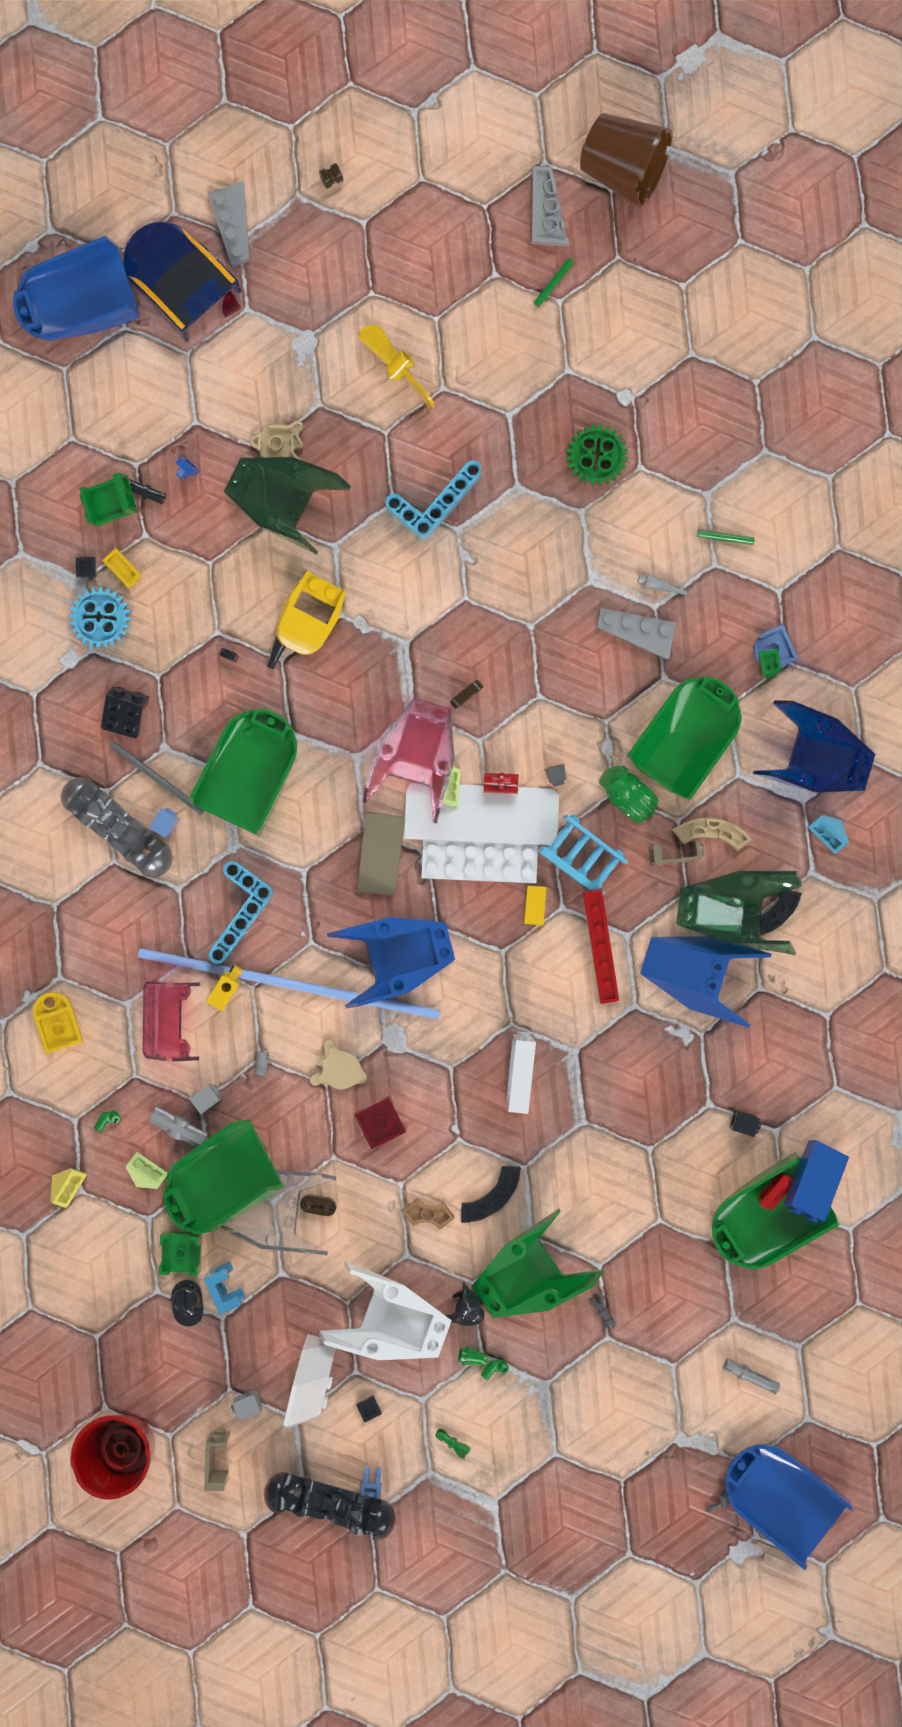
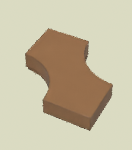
(419, 1212)

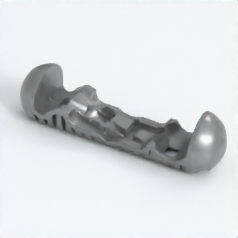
(115, 825)

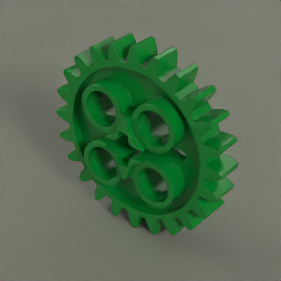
(580, 452)

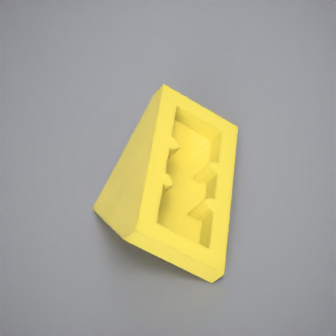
(65, 1186)

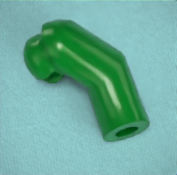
(105, 1118)
(495, 1366)

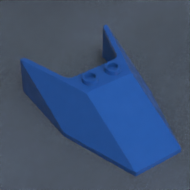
(400, 953)
(694, 971)

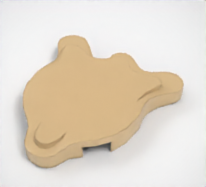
(278, 440)
(339, 1068)

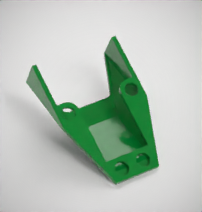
(526, 1277)

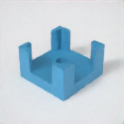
(222, 1300)

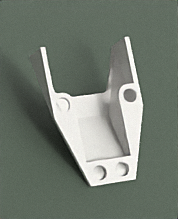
(394, 1325)
(310, 1382)

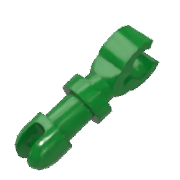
(460, 1448)

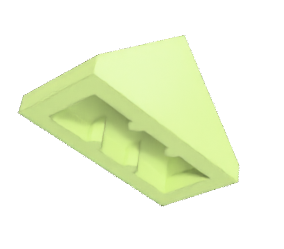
(452, 791)
(145, 1173)

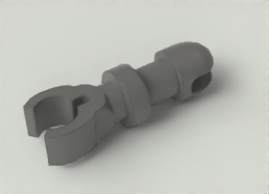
(602, 1311)

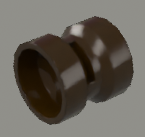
(331, 175)

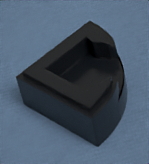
(230, 655)

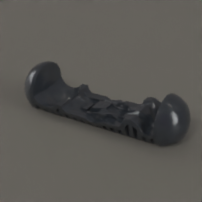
(323, 1501)

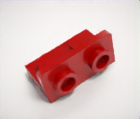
(775, 1191)

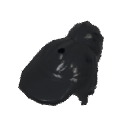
(467, 1308)

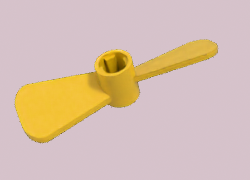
(398, 363)

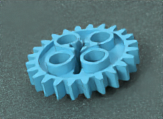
(98, 634)

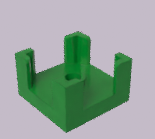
(180, 1253)

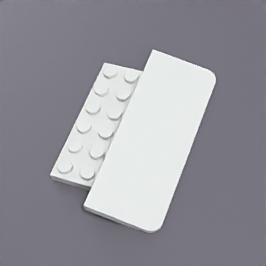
(484, 835)

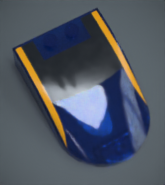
(176, 273)

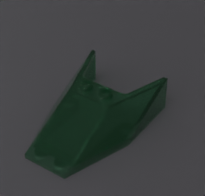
(277, 491)
(732, 907)

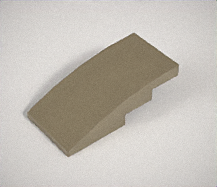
(380, 853)

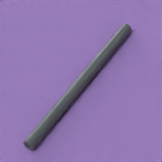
(153, 775)

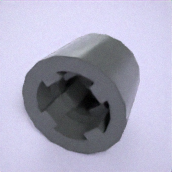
(556, 774)

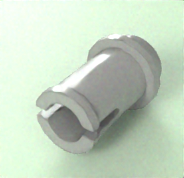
(261, 1063)

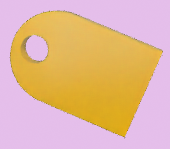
(58, 1024)

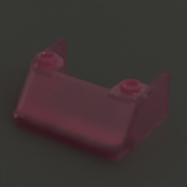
(163, 1020)

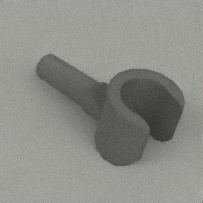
(724, 1502)

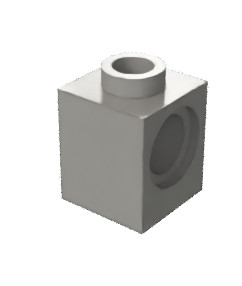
(206, 1098)
(246, 1405)

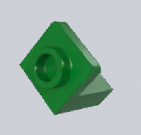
(769, 663)

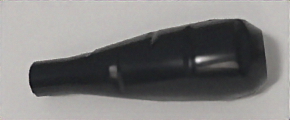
(276, 652)

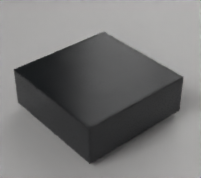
(86, 567)
(369, 1408)

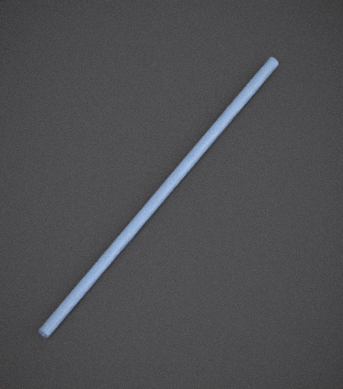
(286, 983)

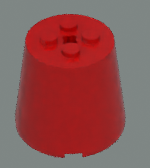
(101, 1463)

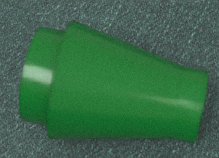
(470, 1356)

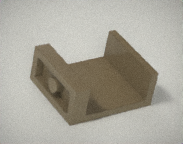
(655, 854)
(215, 1479)

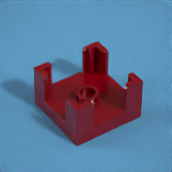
(380, 1122)

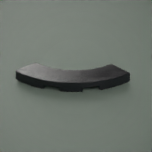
(779, 912)
(495, 1199)

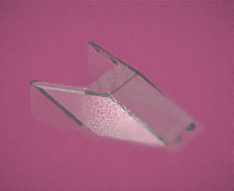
(275, 1220)

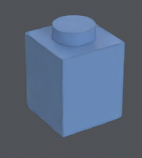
(165, 822)

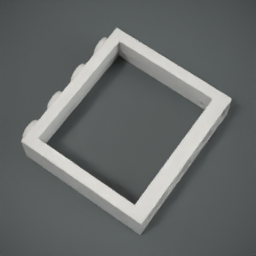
(520, 1073)

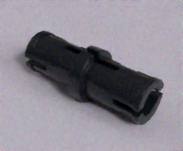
(147, 492)

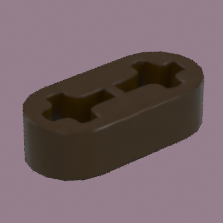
(466, 694)
(317, 1209)

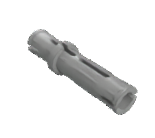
(747, 1374)

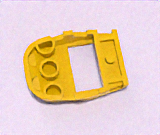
(301, 631)

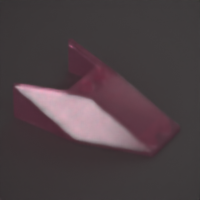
(416, 750)

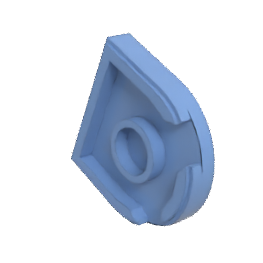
(776, 639)

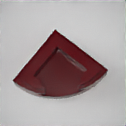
(230, 305)

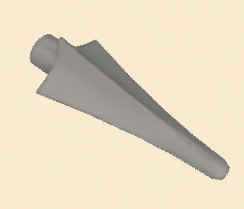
(654, 583)

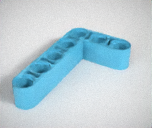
(438, 505)
(243, 912)

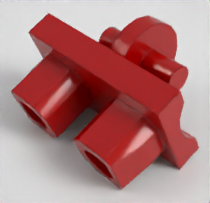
(501, 783)

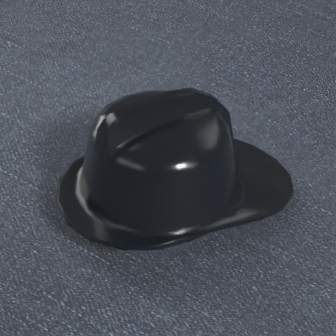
(187, 1303)

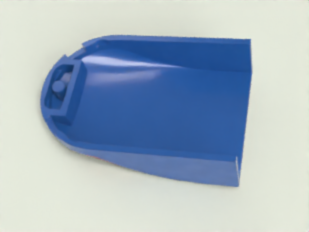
(76, 293)
(783, 1499)

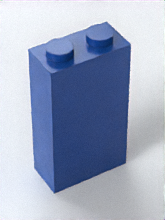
(816, 1181)

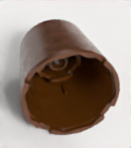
(626, 155)

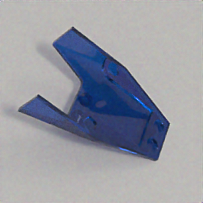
(824, 753)

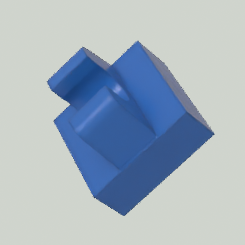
(186, 468)

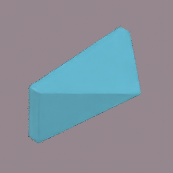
(830, 832)

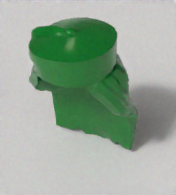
(629, 793)

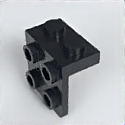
(123, 711)

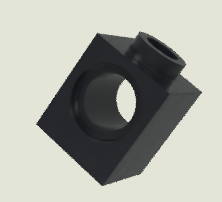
(745, 1123)

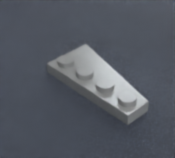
(230, 213)
(546, 216)
(640, 631)

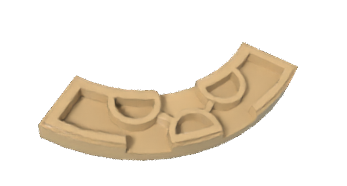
(712, 828)

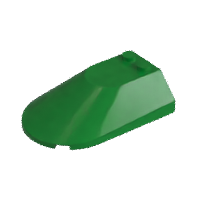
(688, 735)

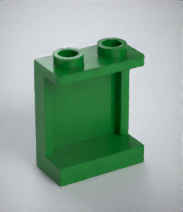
(108, 500)

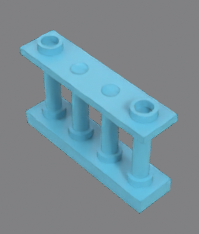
(566, 862)

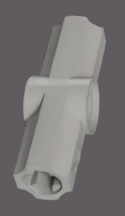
(178, 1127)

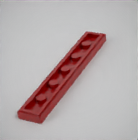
(600, 946)

